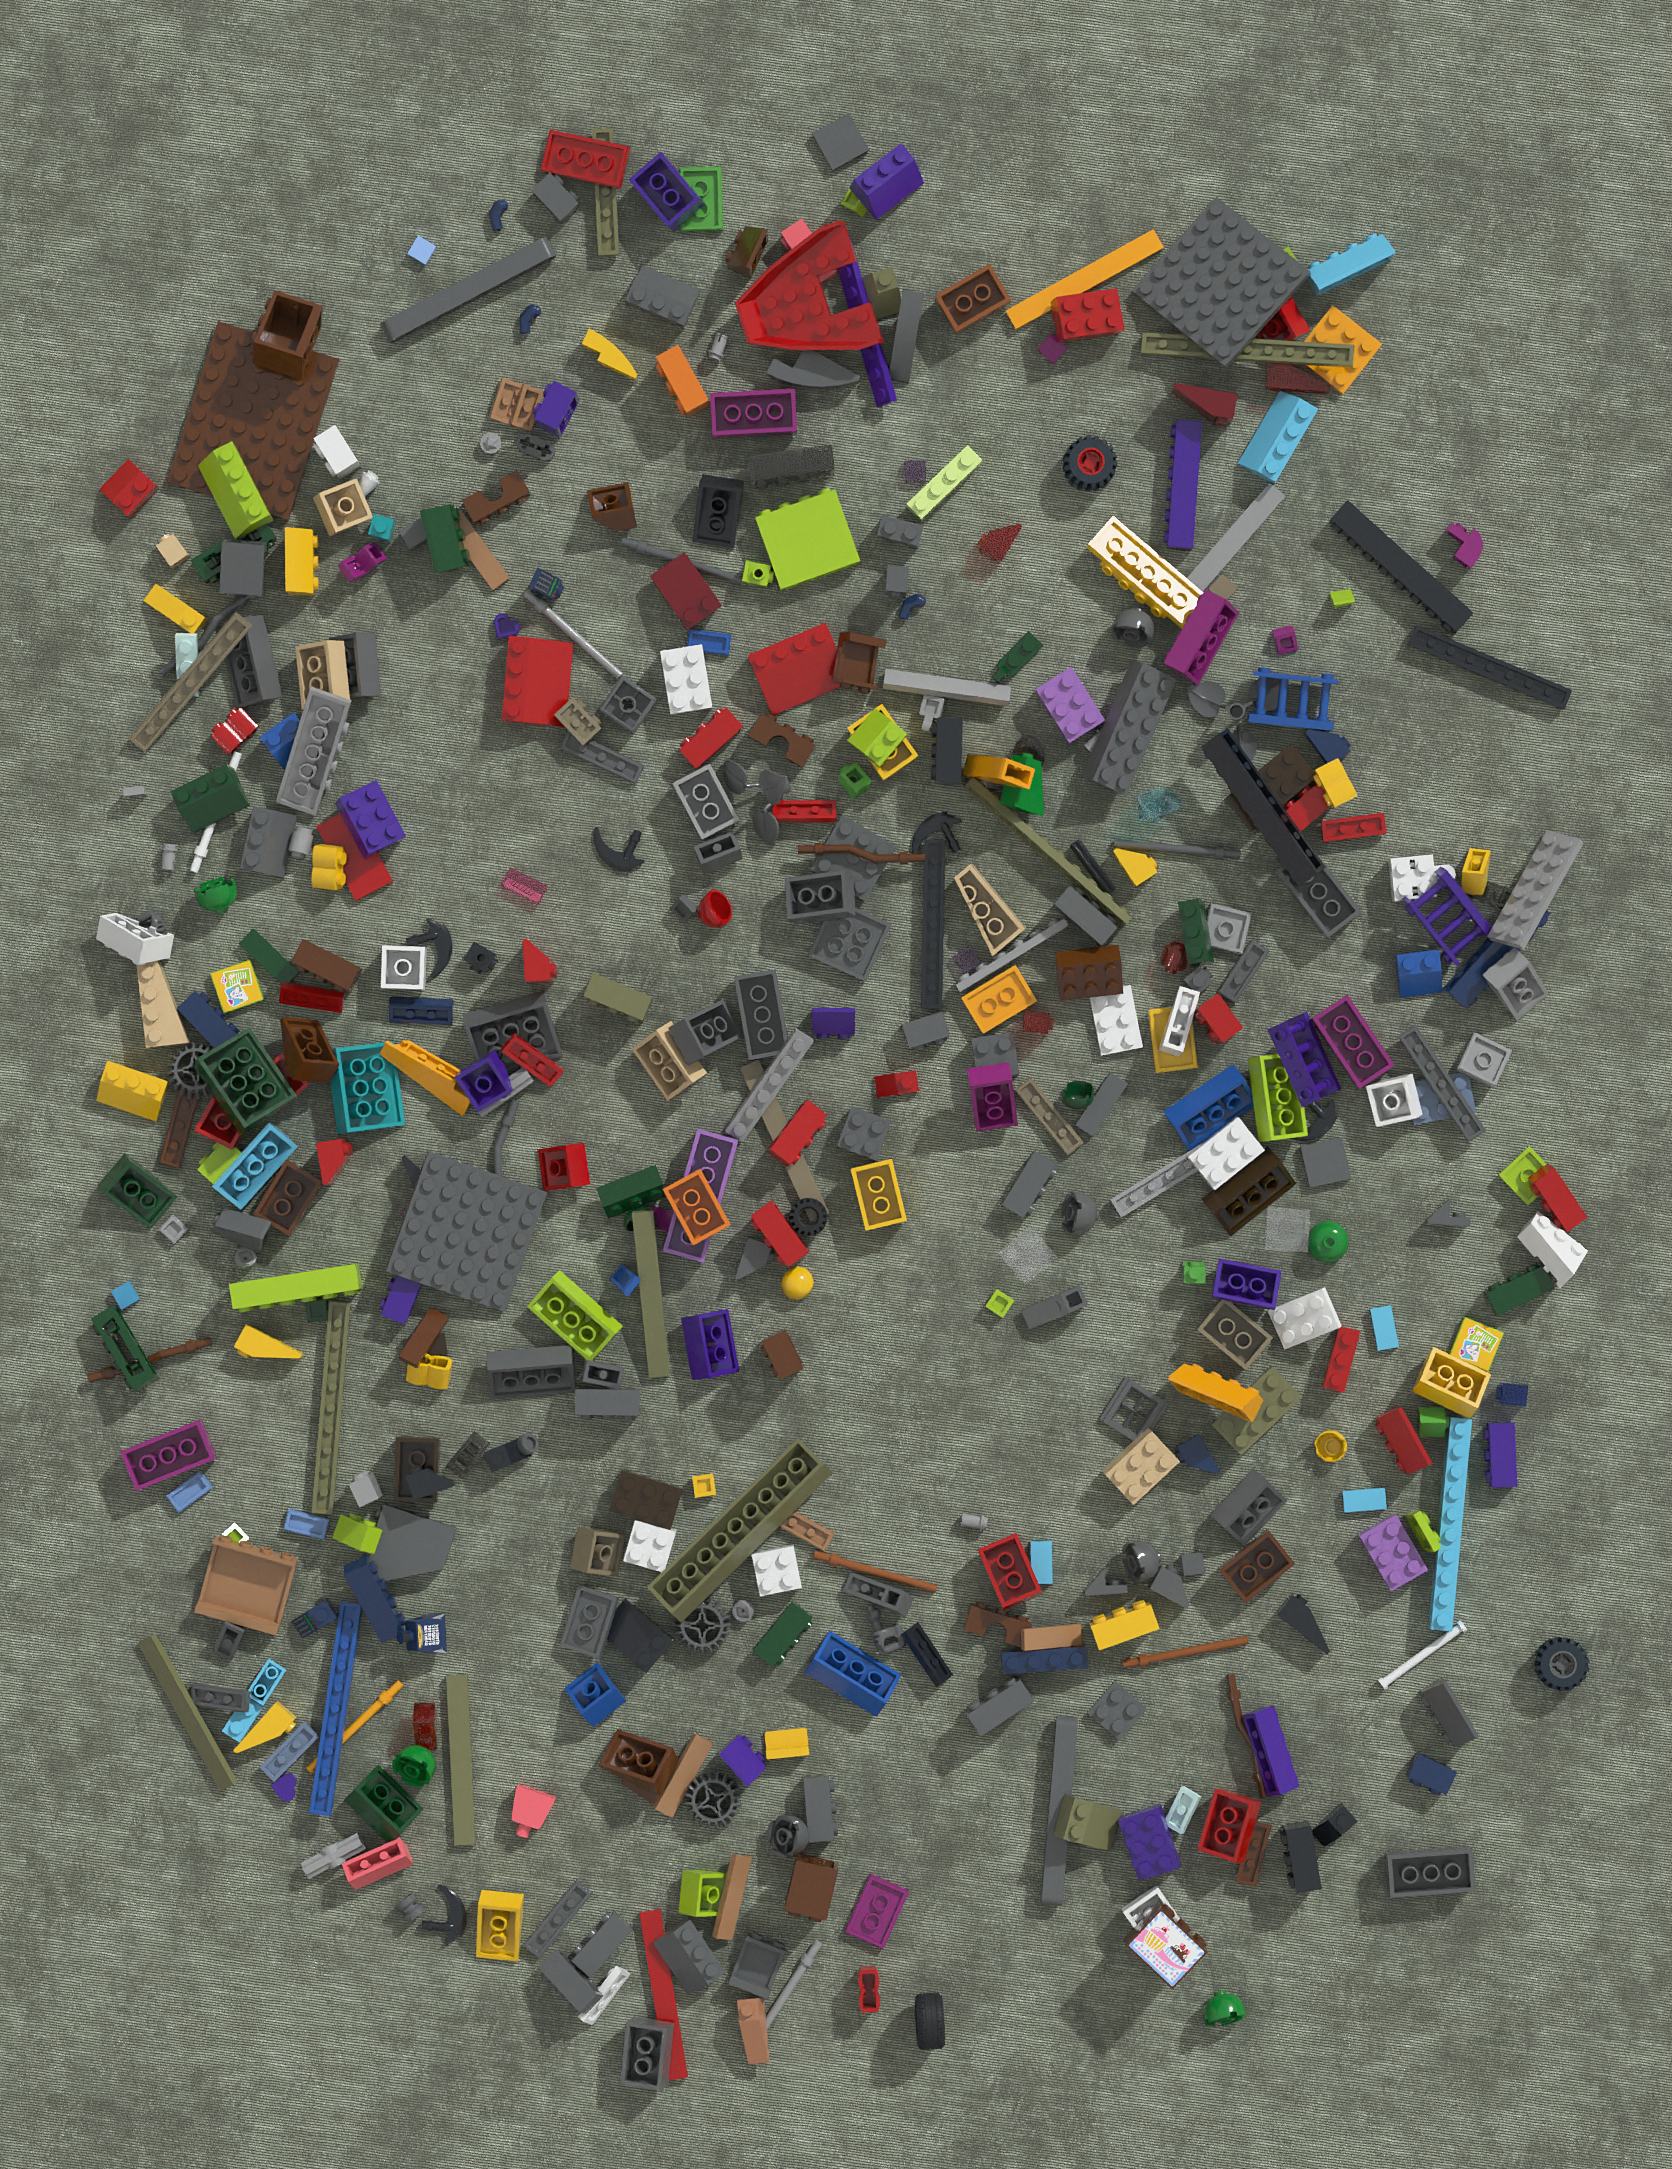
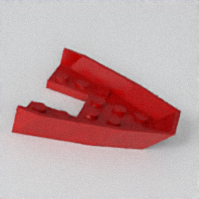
(789, 304)

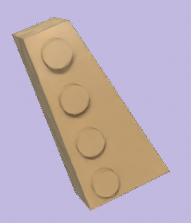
(988, 909)
(159, 1009)

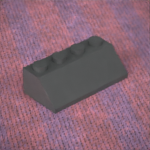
(253, 667)
(531, 1372)

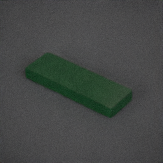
(268, 957)

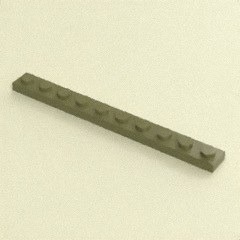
(1256, 351)
(1042, 847)
(331, 1407)

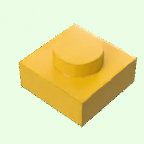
(704, 1485)

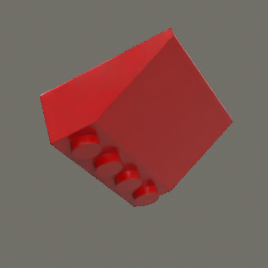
(796, 668)
(536, 680)

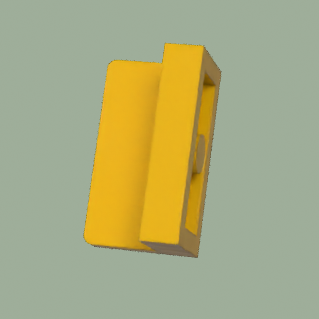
(786, 1743)

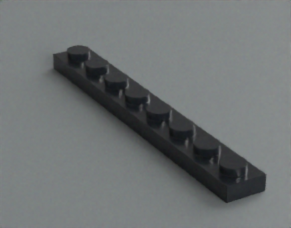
(1489, 667)
(933, 924)

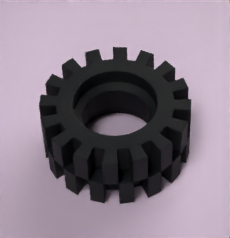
(808, 1230)

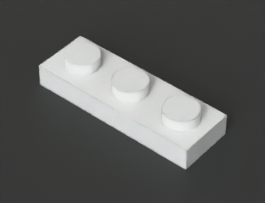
(611, 1985)

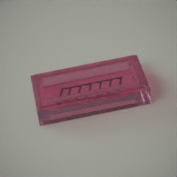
(524, 886)

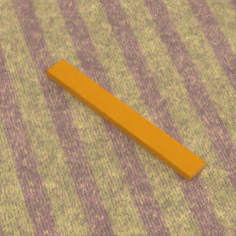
(1085, 278)

